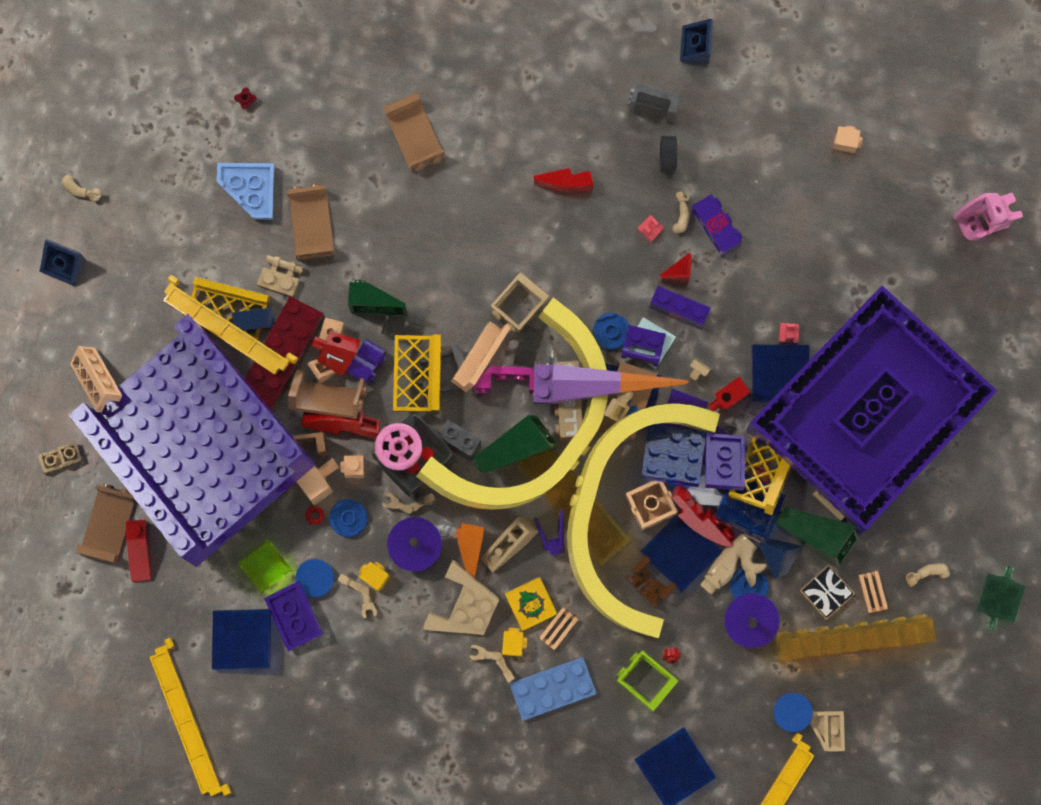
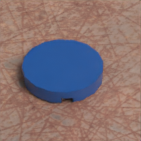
(610, 331)
(348, 518)
(315, 577)
(740, 585)
(793, 712)

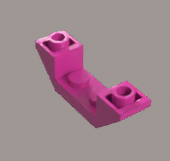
(501, 373)

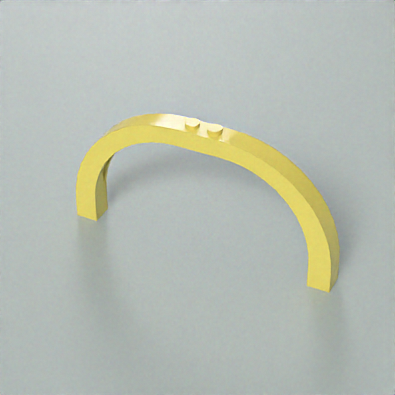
(483, 497)
(583, 501)

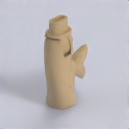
(724, 566)

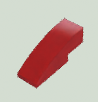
(564, 181)

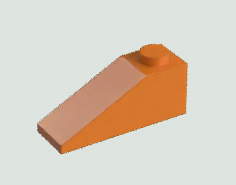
(470, 543)

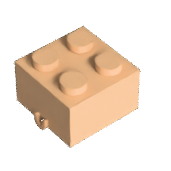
(651, 504)

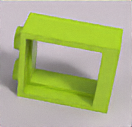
(623, 673)

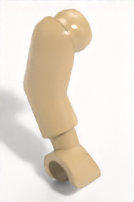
(76, 191)
(684, 218)
(930, 569)

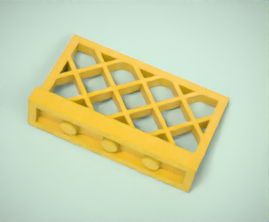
(231, 292)
(434, 373)
(777, 482)

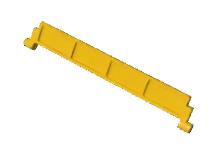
(225, 330)
(185, 721)
(789, 774)

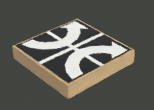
(827, 592)

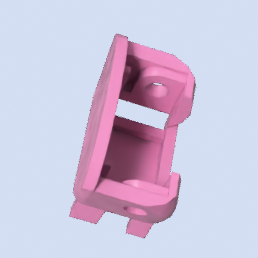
(994, 210)

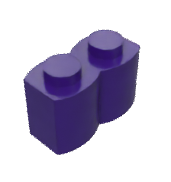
(367, 361)

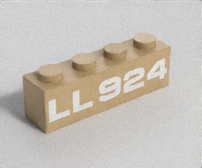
(569, 413)

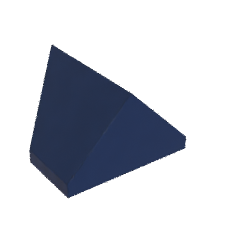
(779, 556)

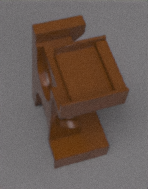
(648, 584)

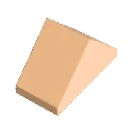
(320, 371)

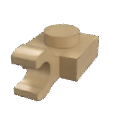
(618, 407)

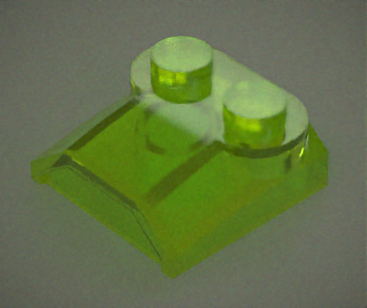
(264, 566)

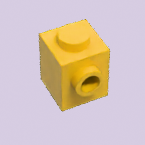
(374, 575)
(513, 643)

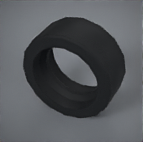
(668, 153)

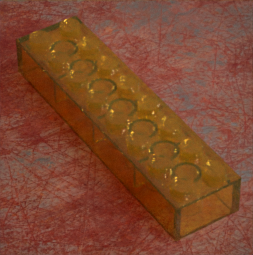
(604, 534)
(853, 639)

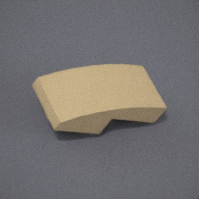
(59, 458)

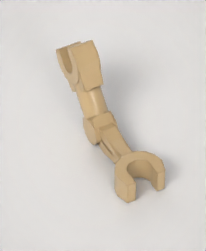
(409, 509)
(364, 590)
(496, 656)

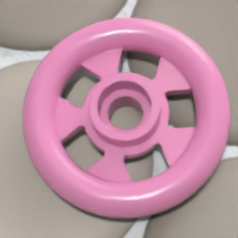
(415, 447)

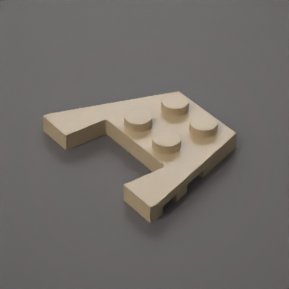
(472, 608)

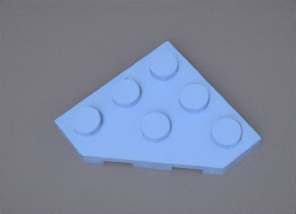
(249, 186)

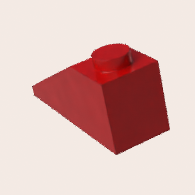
(138, 549)

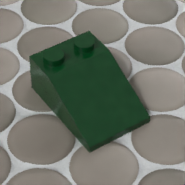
(368, 299)

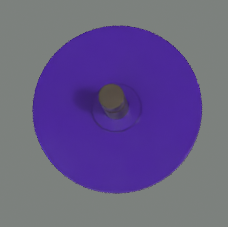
(414, 544)
(752, 620)

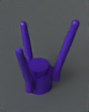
(556, 545)

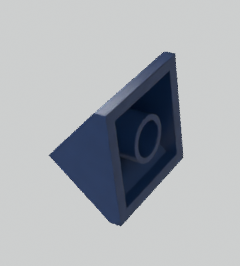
(696, 42)
(61, 262)

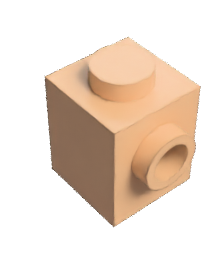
(847, 139)
(331, 326)
(353, 466)

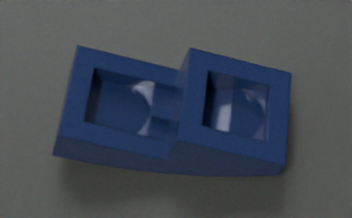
(254, 319)

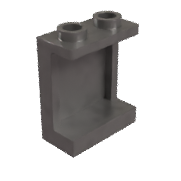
(656, 99)
(450, 363)
(460, 441)

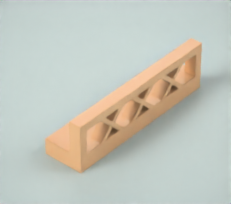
(479, 356)
(98, 374)

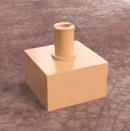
(314, 482)

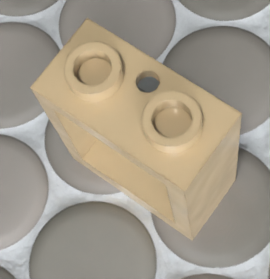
(532, 289)

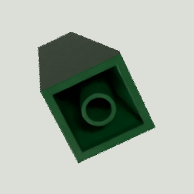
(518, 444)
(819, 534)

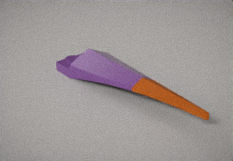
(568, 383)

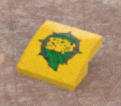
(530, 603)

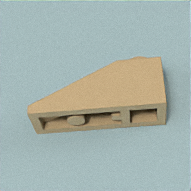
(509, 543)

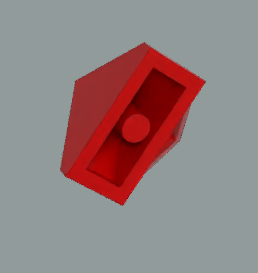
(678, 273)

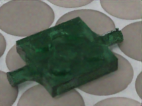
(1000, 598)

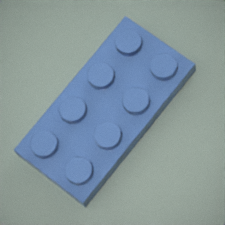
(552, 688)

